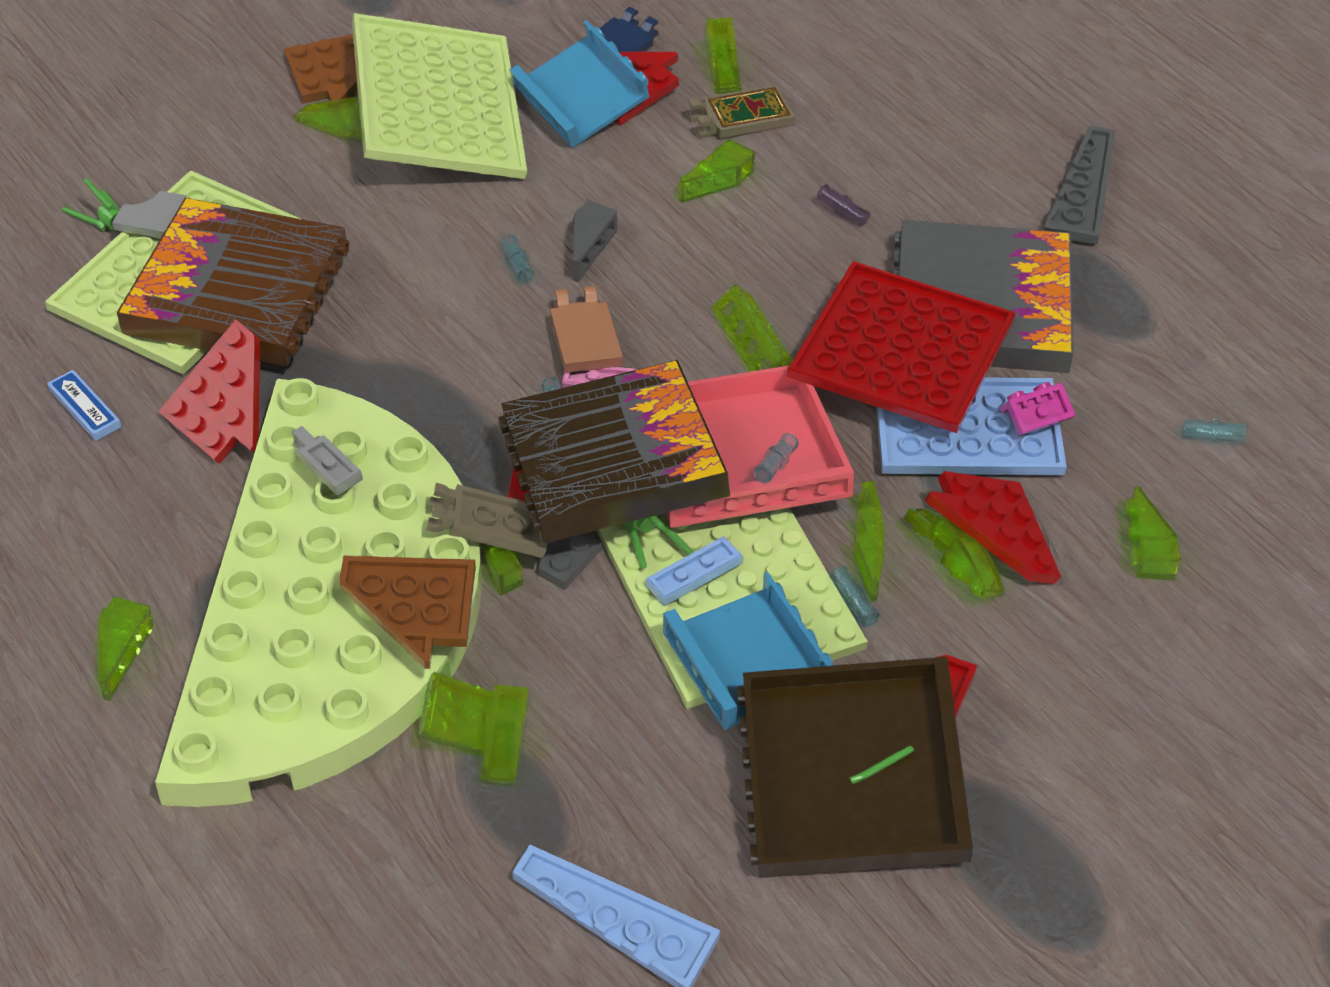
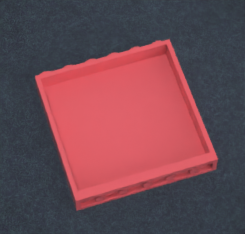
(748, 417)

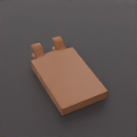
(585, 332)

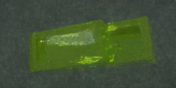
(502, 568)
(505, 734)

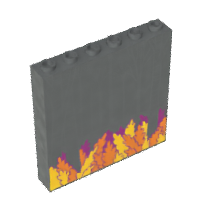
(1004, 268)

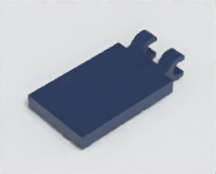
(626, 33)

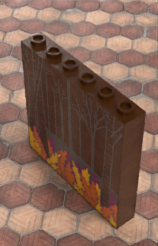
(233, 266)

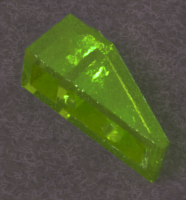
(722, 54)
(335, 117)
(121, 636)

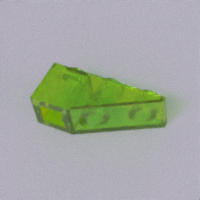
(720, 171)
(1154, 541)

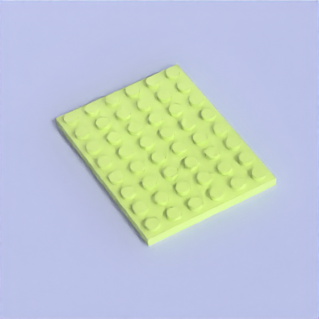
(437, 97)
(103, 283)
(768, 544)

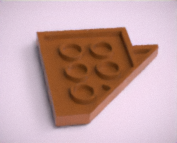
(324, 68)
(413, 599)

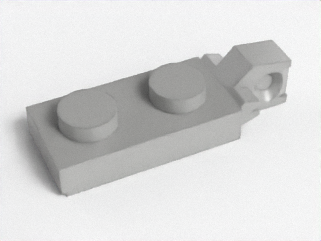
(326, 461)

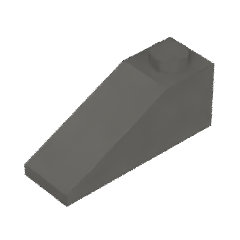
(592, 232)

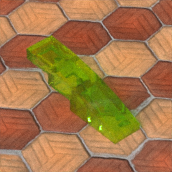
(869, 540)

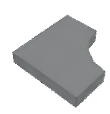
(149, 217)

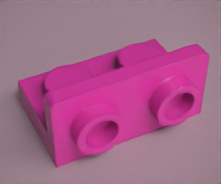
(1038, 409)

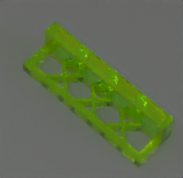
(756, 324)

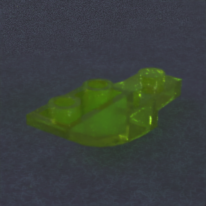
(962, 553)

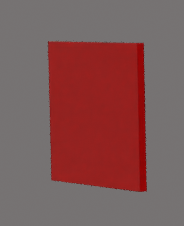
(902, 346)

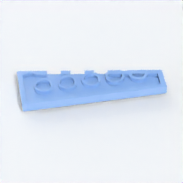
(641, 928)

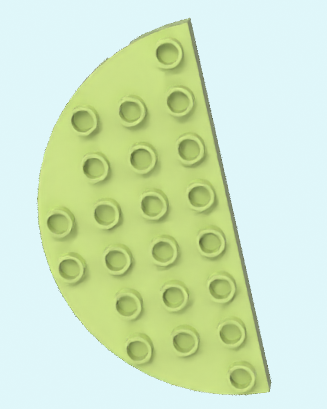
(285, 659)

